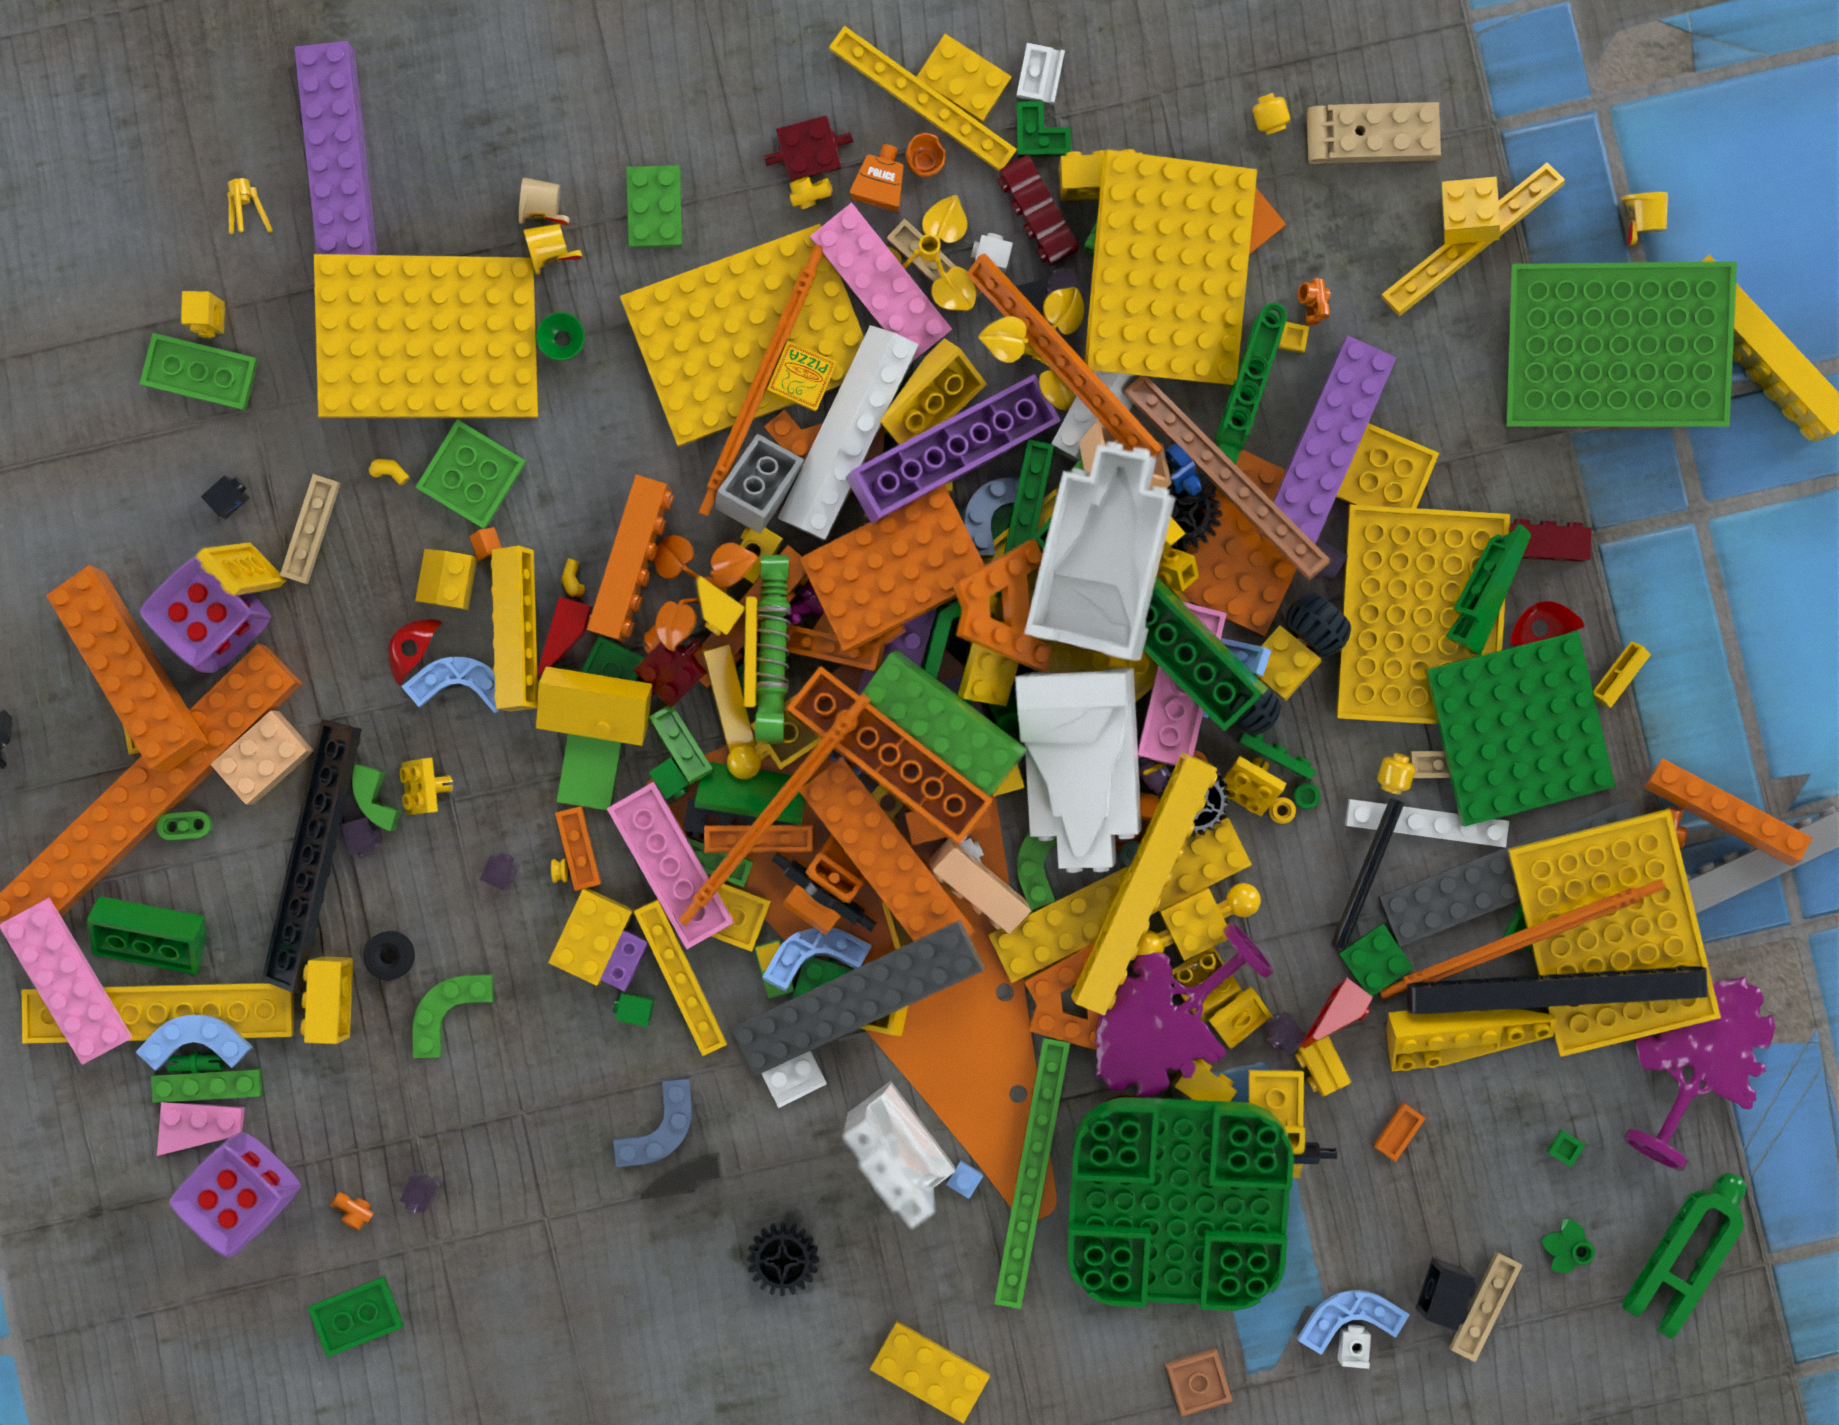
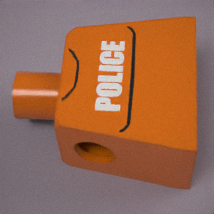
(880, 180)

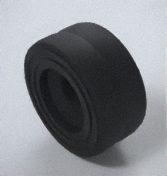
(404, 955)

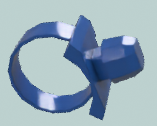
(1185, 477)

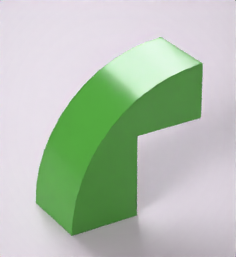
(366, 789)

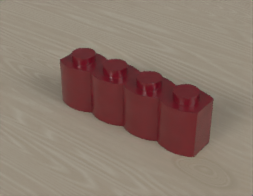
(1038, 210)

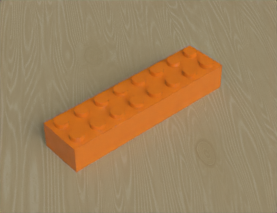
(127, 669)
(893, 758)
(880, 852)

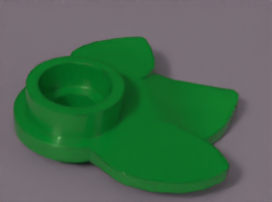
(1564, 1247)

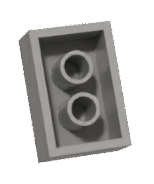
(758, 483)

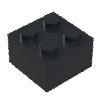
(1445, 1294)

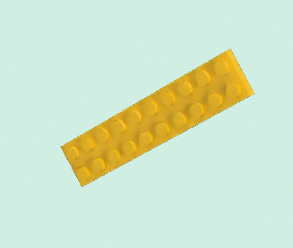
(1079, 917)
(249, 1008)

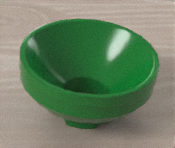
(551, 327)

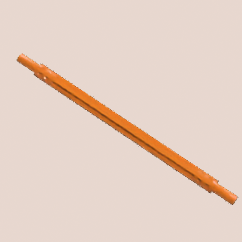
(761, 379)
(774, 809)
(1526, 937)

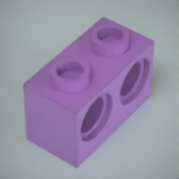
(625, 960)

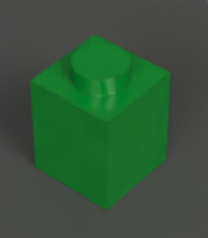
(670, 779)
(633, 1008)

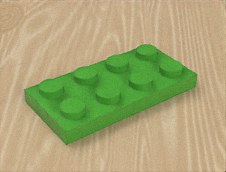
(199, 371)

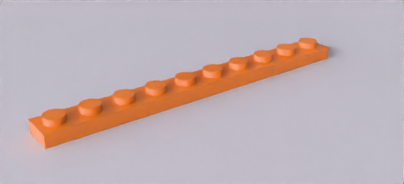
(1062, 358)

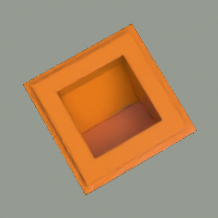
(484, 541)

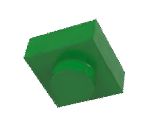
(1565, 1148)

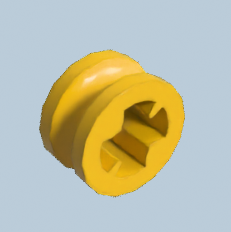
(559, 870)

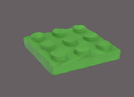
(471, 474)

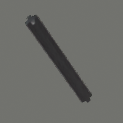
(1367, 873)

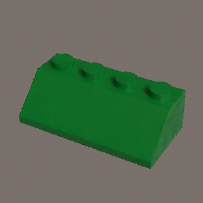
(147, 935)

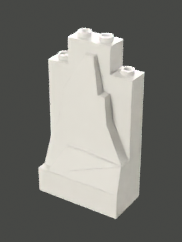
(1102, 555)
(1081, 762)
(897, 1153)

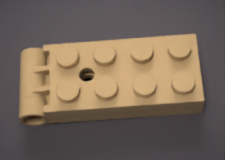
(1388, 133)

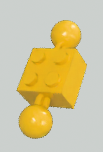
(745, 760)
(1198, 921)

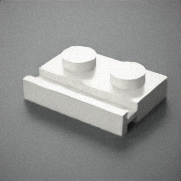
(1040, 73)
(794, 1078)

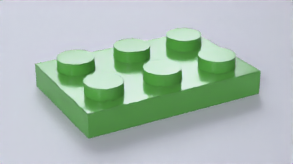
(654, 206)

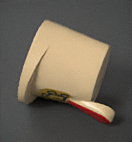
(540, 201)

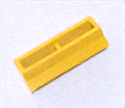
(1623, 677)

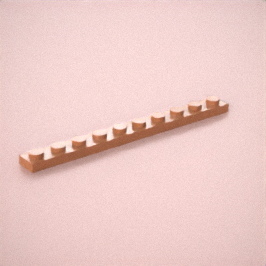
(1227, 477)

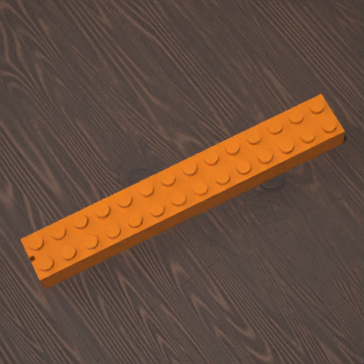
(142, 796)

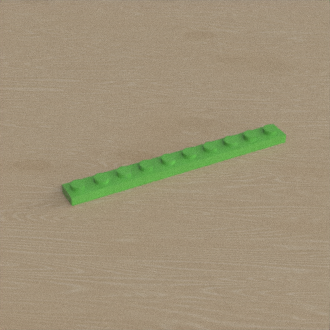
(1031, 1173)

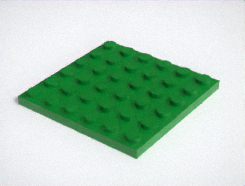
(1519, 728)

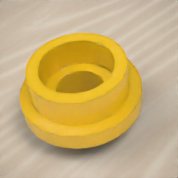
(1290, 810)

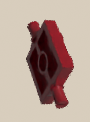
(808, 148)
(671, 671)

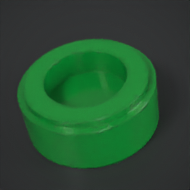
(1306, 796)

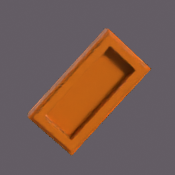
(1398, 1131)

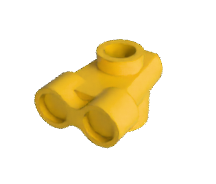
(805, 193)

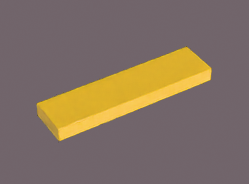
(728, 696)

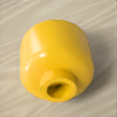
(1271, 114)
(1396, 773)

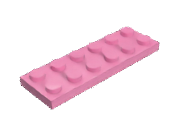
(879, 279)
(1172, 714)
(668, 862)
(65, 981)

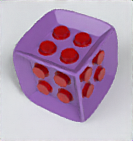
(202, 619)
(235, 1194)

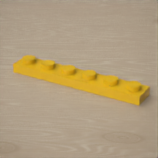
(680, 977)

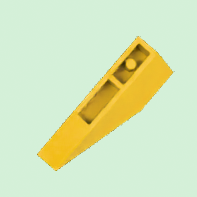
(1453, 1037)

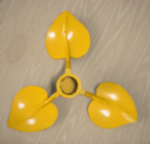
(949, 223)
(1007, 342)

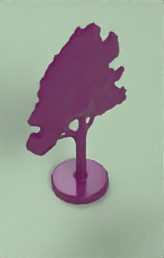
(1150, 1034)
(1717, 1052)

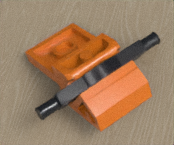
(825, 888)

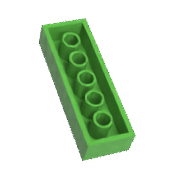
(943, 723)

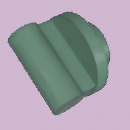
(1128, 852)

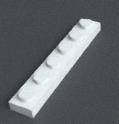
(1428, 824)

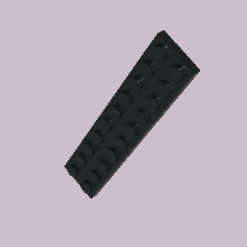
(311, 855)

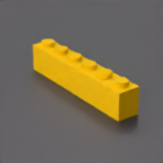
(514, 628)

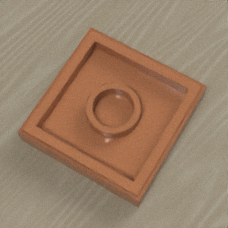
(1198, 1382)

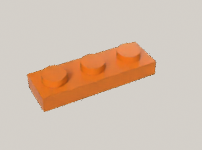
(578, 848)

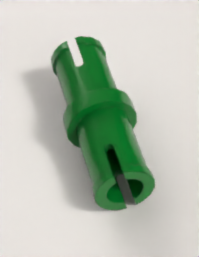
(195, 1062)

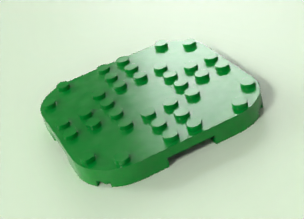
(1179, 1203)

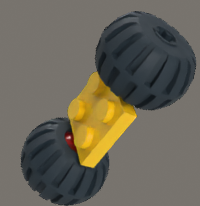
(1315, 630)

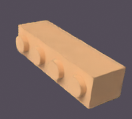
(979, 886)

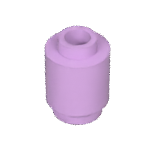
(1155, 779)

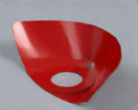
(1557, 616)
(418, 631)

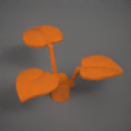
(729, 563)

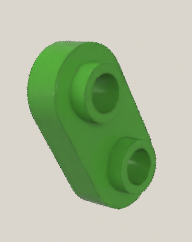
(185, 825)

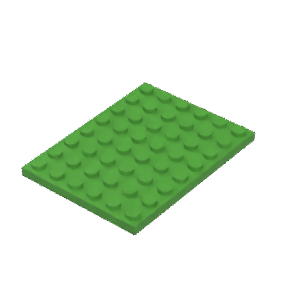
(1621, 344)

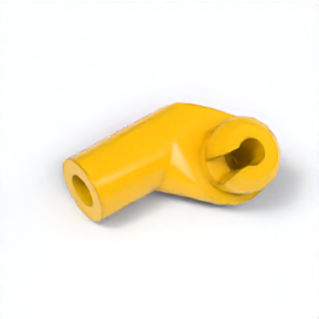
(388, 467)
(570, 581)

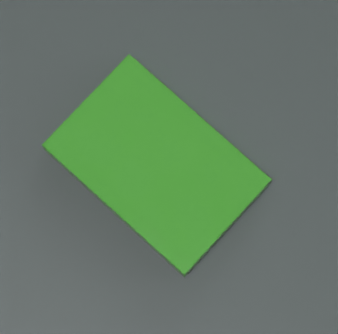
(589, 772)

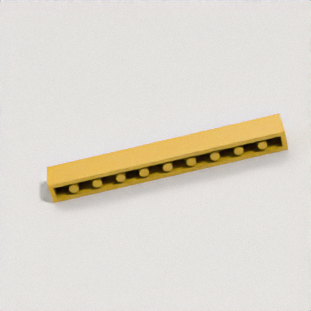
(1144, 883)

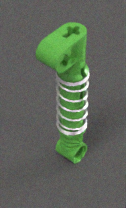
(772, 649)

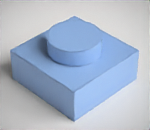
(964, 1179)

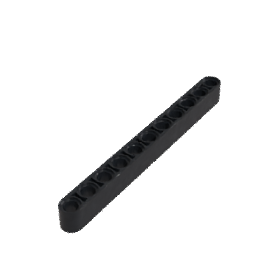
(1557, 990)

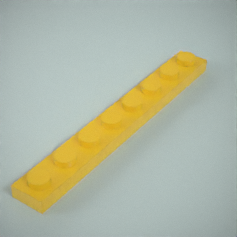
(922, 99)
(1453, 256)

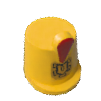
(1646, 214)
(548, 246)

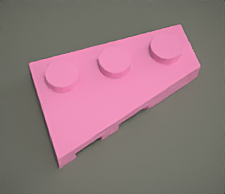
(196, 1124)

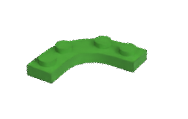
(1032, 872)
(436, 1004)

